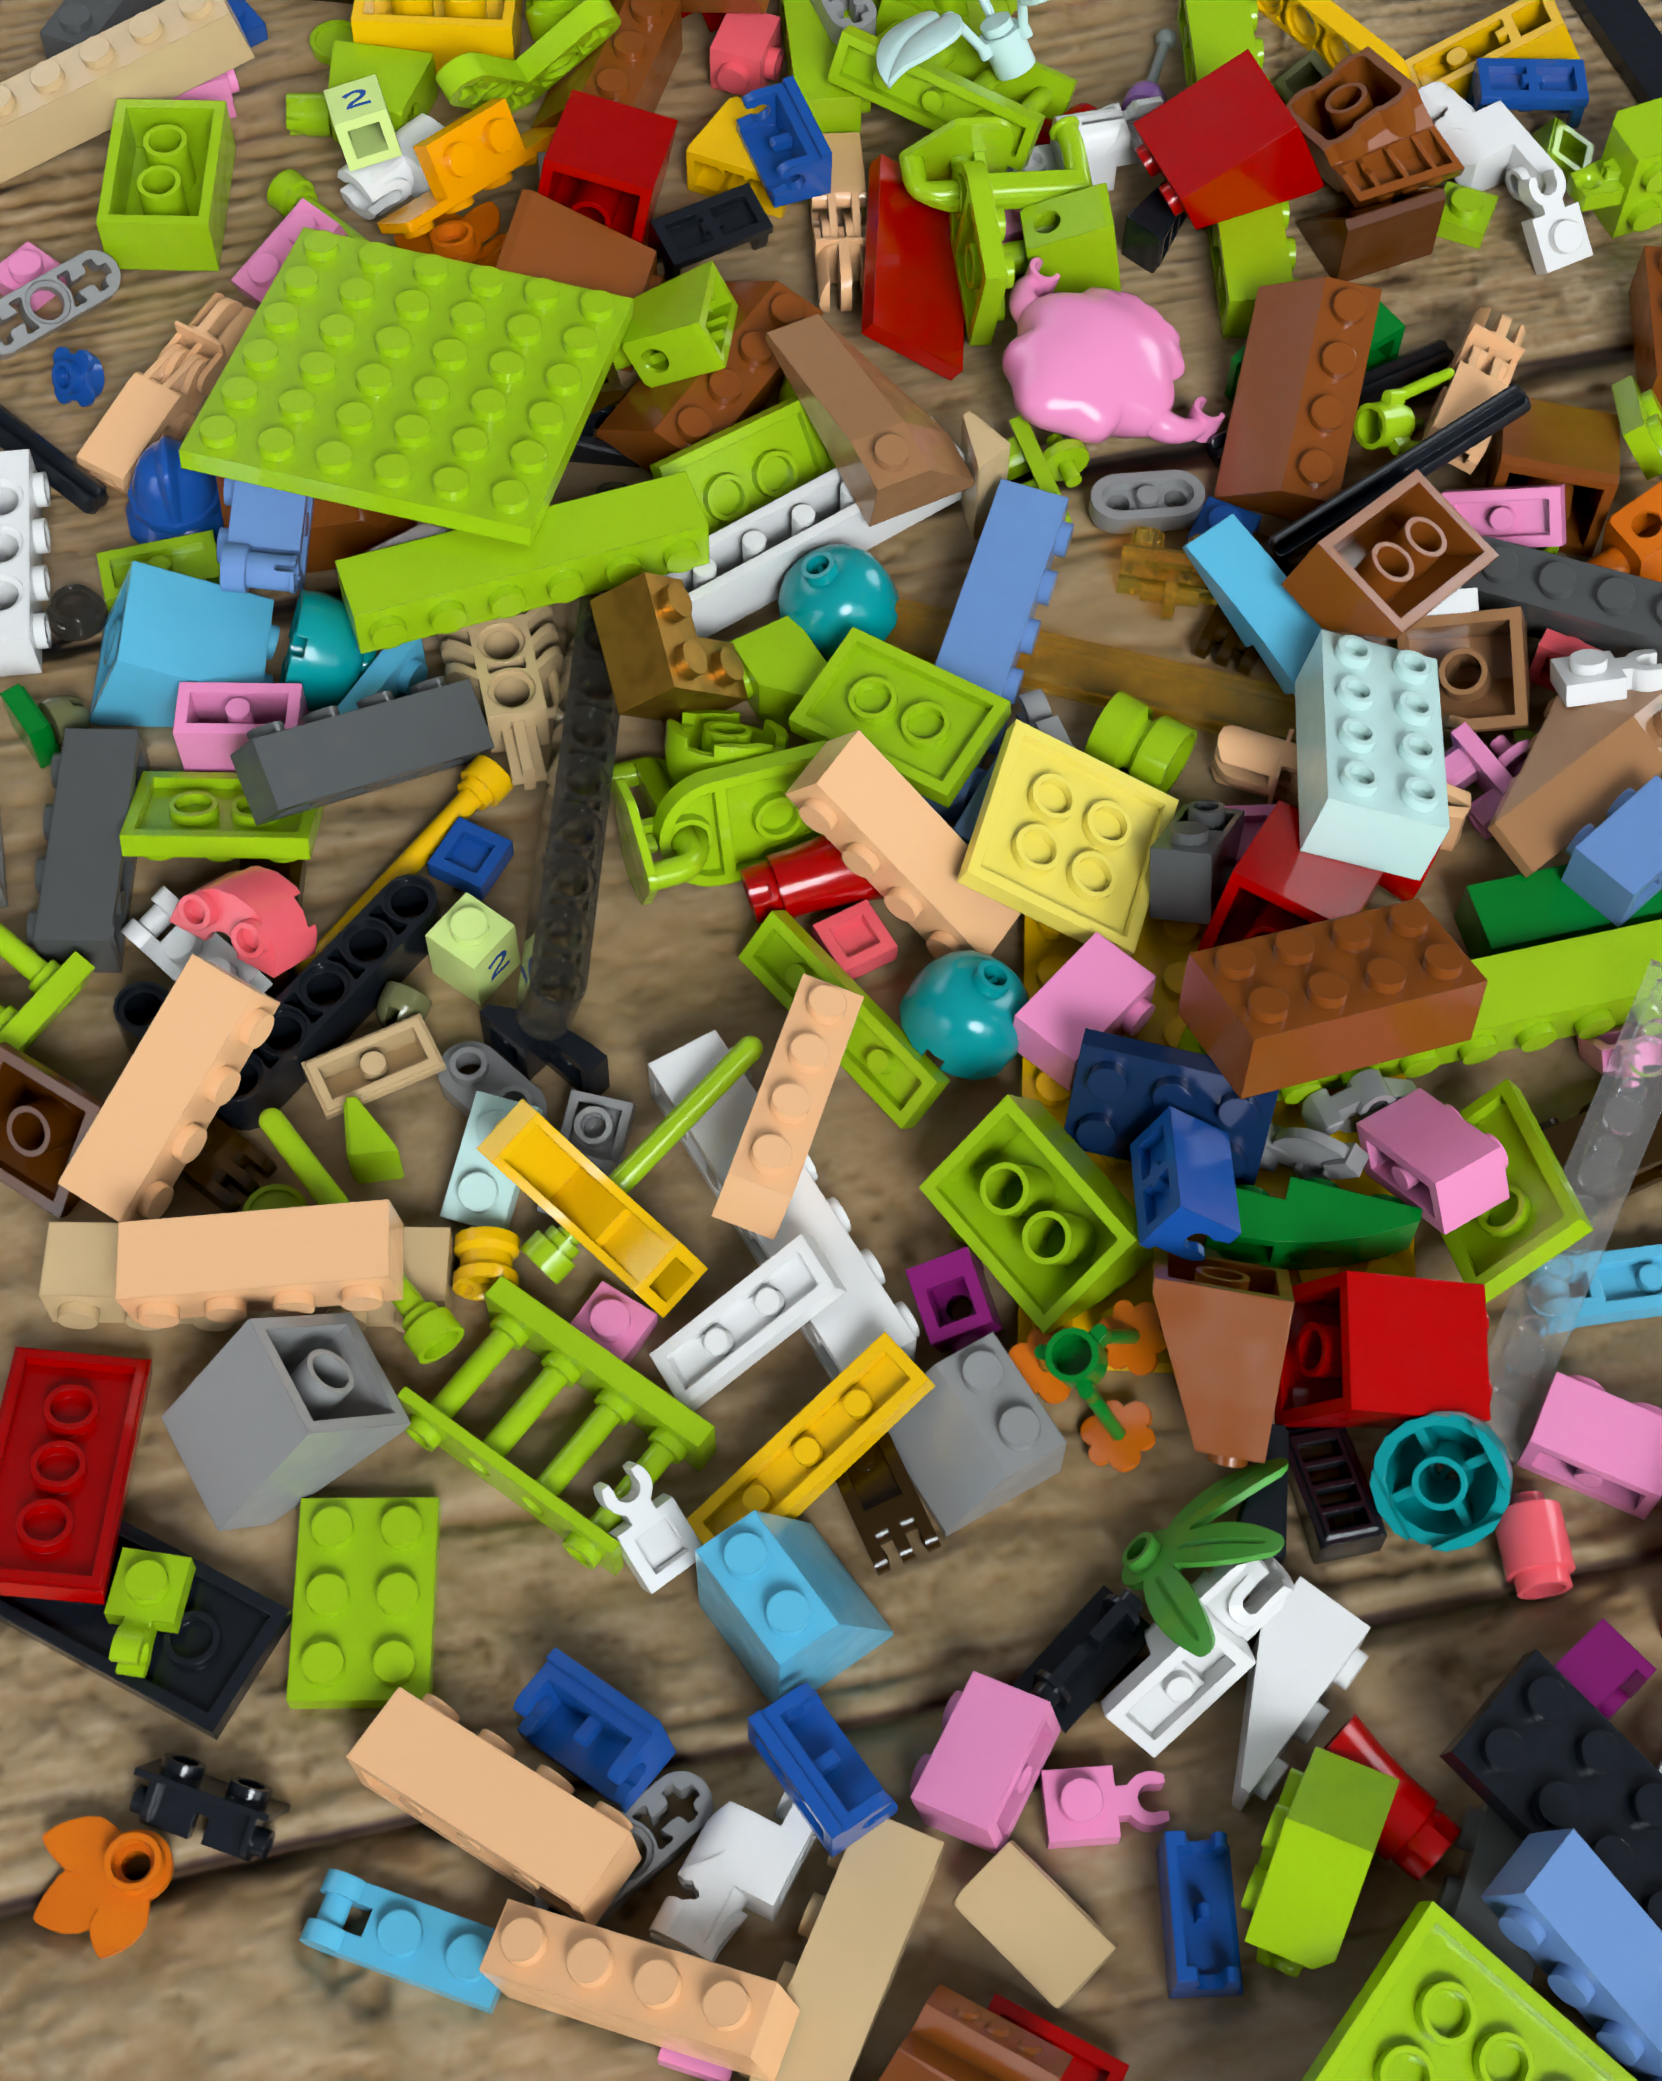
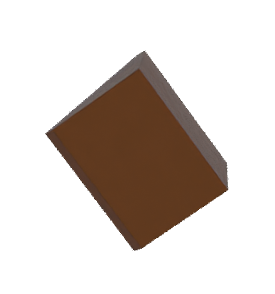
(1376, 235)
(40, 1129)

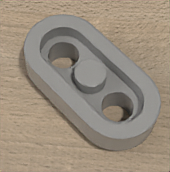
(1145, 501)
(494, 1077)

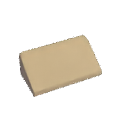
(988, 462)
(373, 1065)
(1035, 1924)

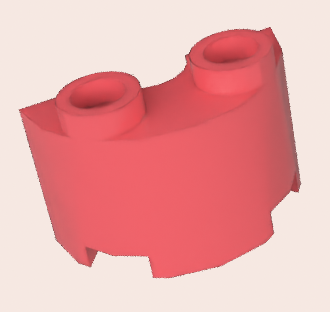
(257, 914)

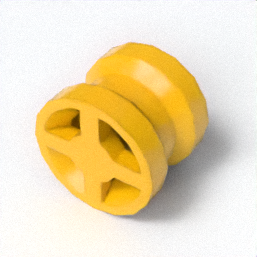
(484, 1257)

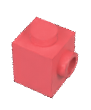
(746, 52)

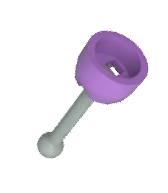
(1165, 40)

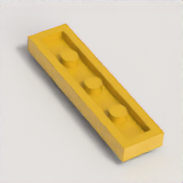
(819, 1440)

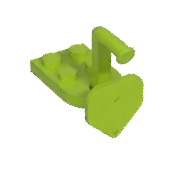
(965, 174)
(708, 821)

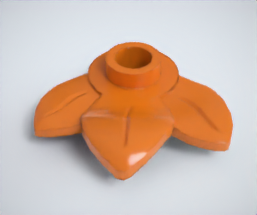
(456, 235)
(95, 1887)

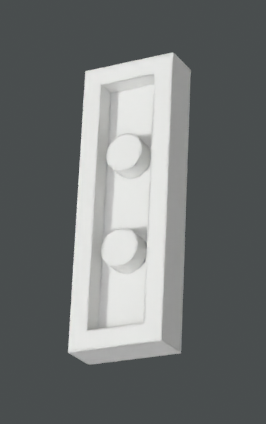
(747, 1322)

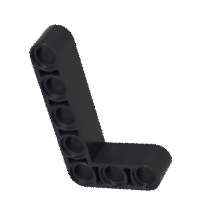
(299, 1018)

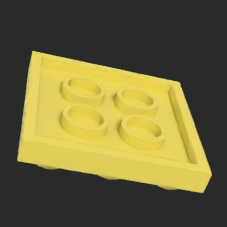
(1066, 839)

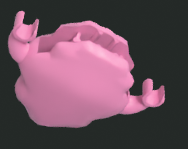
(1097, 365)

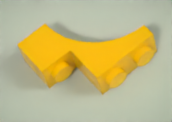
(592, 1208)

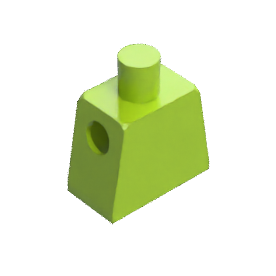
(403, 75)
(1072, 238)
(680, 328)

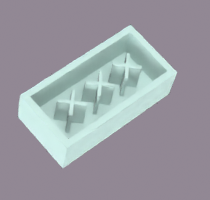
(1370, 755)

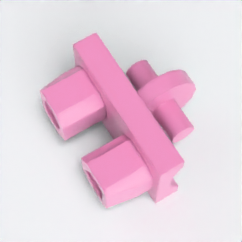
(1472, 762)

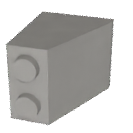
(282, 1416)

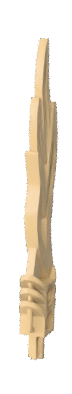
(512, 673)

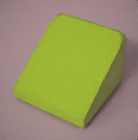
(1564, 146)
(368, 1147)

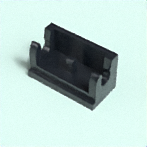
(709, 229)

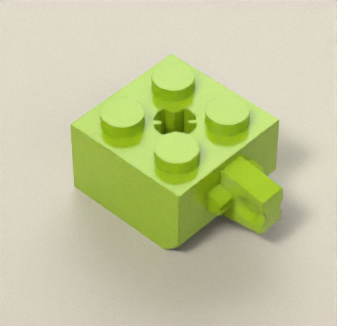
(1627, 180)
(1315, 1861)

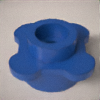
(77, 376)

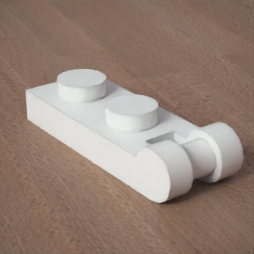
(179, 944)

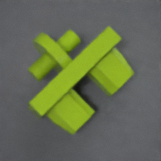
(1059, 462)

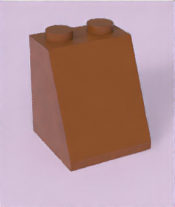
(575, 250)
(1560, 447)
(1226, 1347)

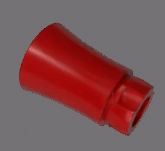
(803, 881)
(1414, 1829)

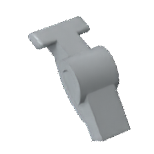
(1362, 1097)
(1312, 1154)

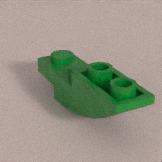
(1318, 1226)

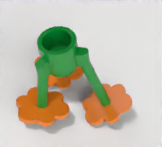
(1079, 1362)

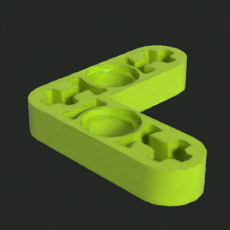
(479, 77)

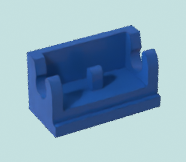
(1531, 85)
(785, 144)
(1183, 1185)
(592, 1730)
(819, 1769)
(1198, 1916)

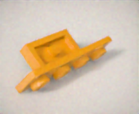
(463, 160)

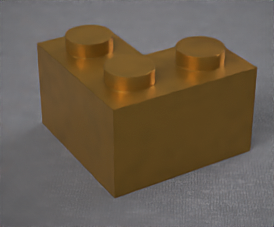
(656, 656)

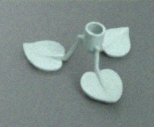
(927, 33)

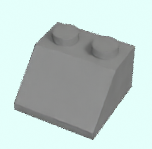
(976, 1436)

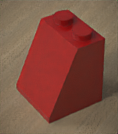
(1226, 146)
(608, 162)
(1284, 887)
(1383, 1351)

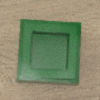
(30, 724)

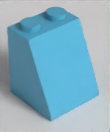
(173, 632)
(785, 1603)

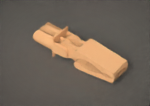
(840, 223)
(1481, 371)
(167, 393)
(1269, 769)

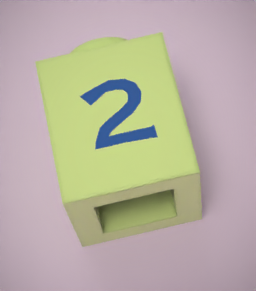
(362, 122)
(473, 948)

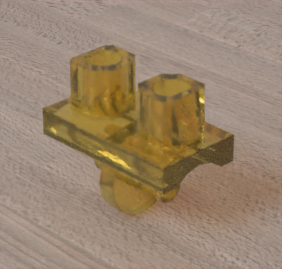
(1160, 573)

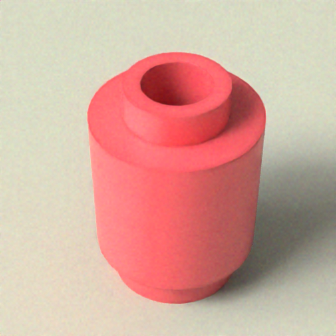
(1535, 1546)

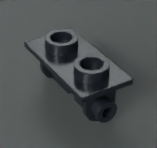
(1087, 1655)
(234, 1809)

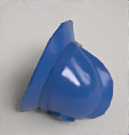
(170, 499)

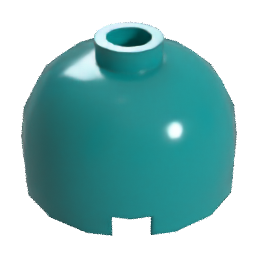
(837, 591)
(323, 650)
(964, 1013)
(1428, 1502)

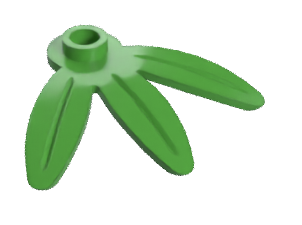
(1157, 1558)

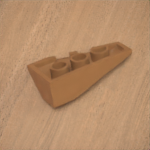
(874, 433)
(1479, 665)
(1576, 773)

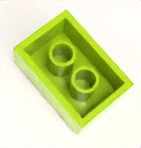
(167, 184)

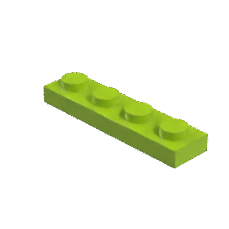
(877, 1049)

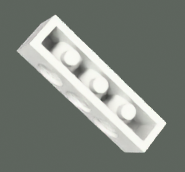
(22, 575)

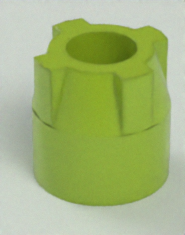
(307, 114)

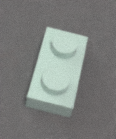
(477, 1188)

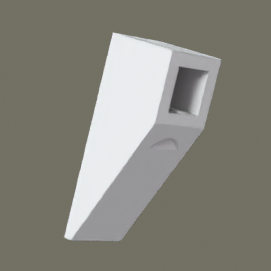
(1296, 1664)

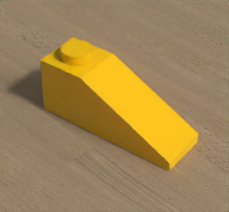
(1519, 31)

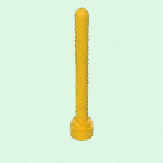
(482, 785)

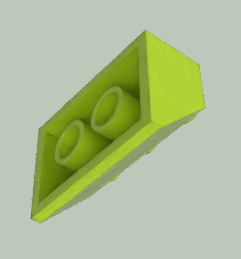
(1038, 1213)

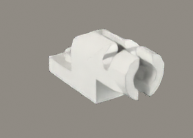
(1107, 139)
(1486, 141)
(390, 182)
(1175, 1685)
(733, 1866)

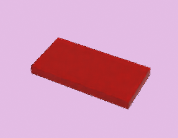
(910, 276)
(66, 1469)

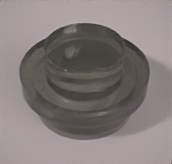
(76, 613)

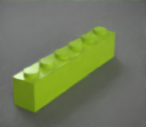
(473, 578)

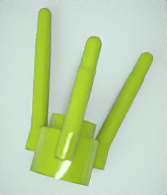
(1389, 420)

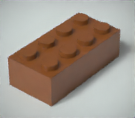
(1330, 997)

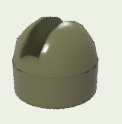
(63, 713)
(400, 1002)

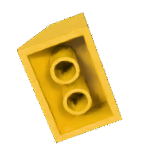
(441, 26)

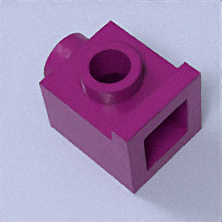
(943, 1283)
(1605, 1668)

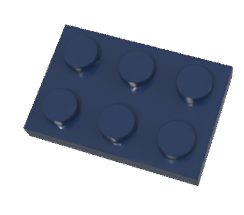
(1130, 1082)

